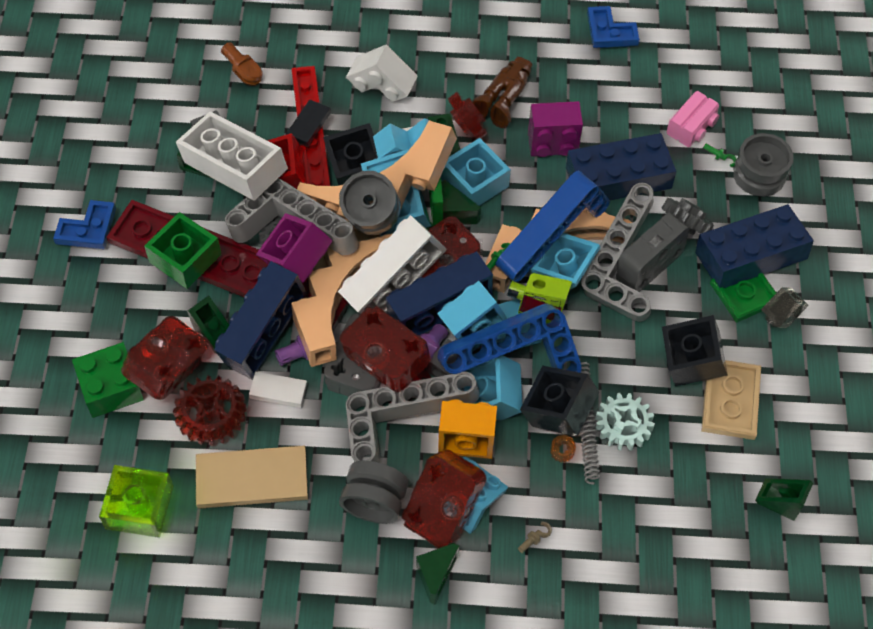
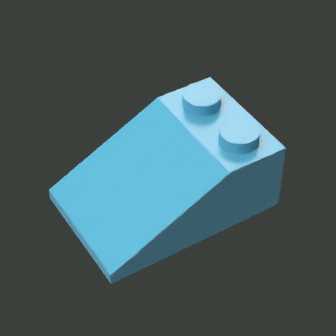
(414, 201)

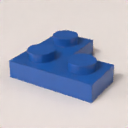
(609, 34)
(90, 231)

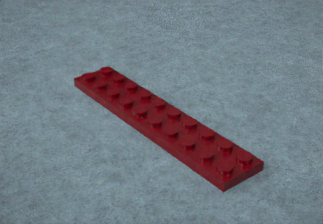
(234, 270)

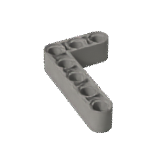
(281, 198)
(608, 250)
(401, 407)

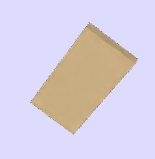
(251, 477)

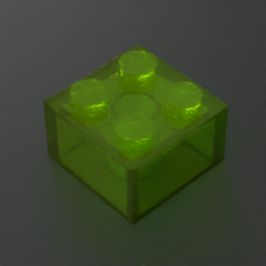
(136, 501)

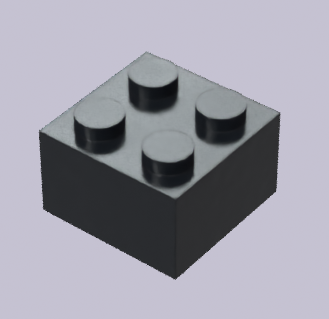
(349, 150)
(694, 351)
(559, 400)

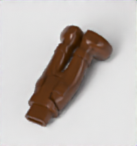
(511, 80)

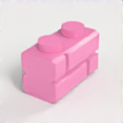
(693, 118)

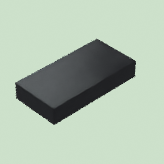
(309, 122)

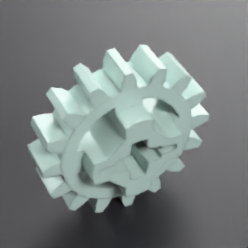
(624, 410)

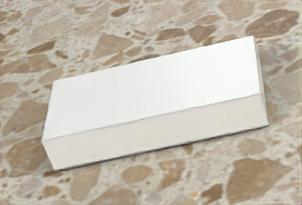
(278, 389)

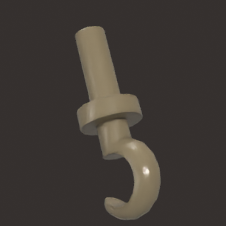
(534, 537)

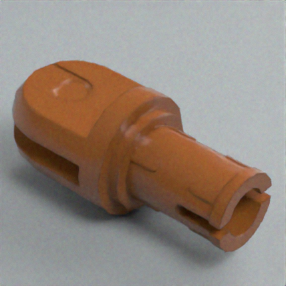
(242, 65)

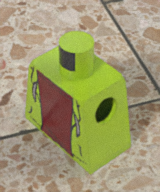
(539, 291)

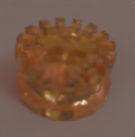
(567, 455)

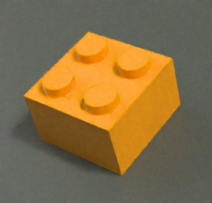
(467, 428)

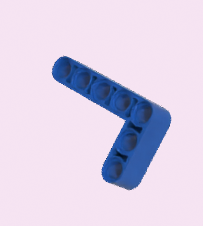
(550, 223)
(515, 339)

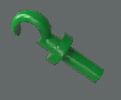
(719, 154)
(495, 255)

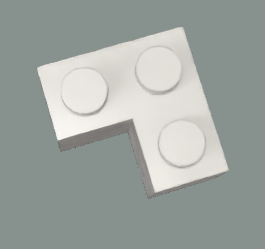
(382, 70)

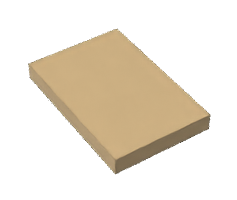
(733, 401)

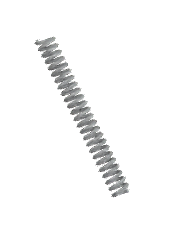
(586, 431)

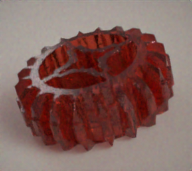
(207, 396)

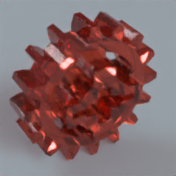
(467, 116)

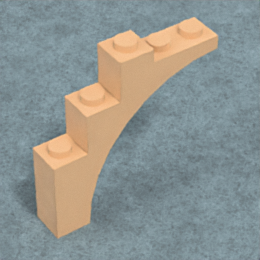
(418, 167)
(583, 227)
(316, 314)

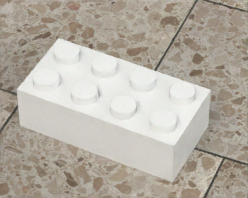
(232, 155)
(393, 266)

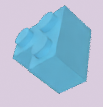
(394, 139)

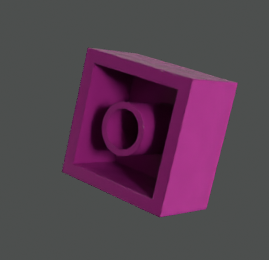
(554, 128)
(295, 245)

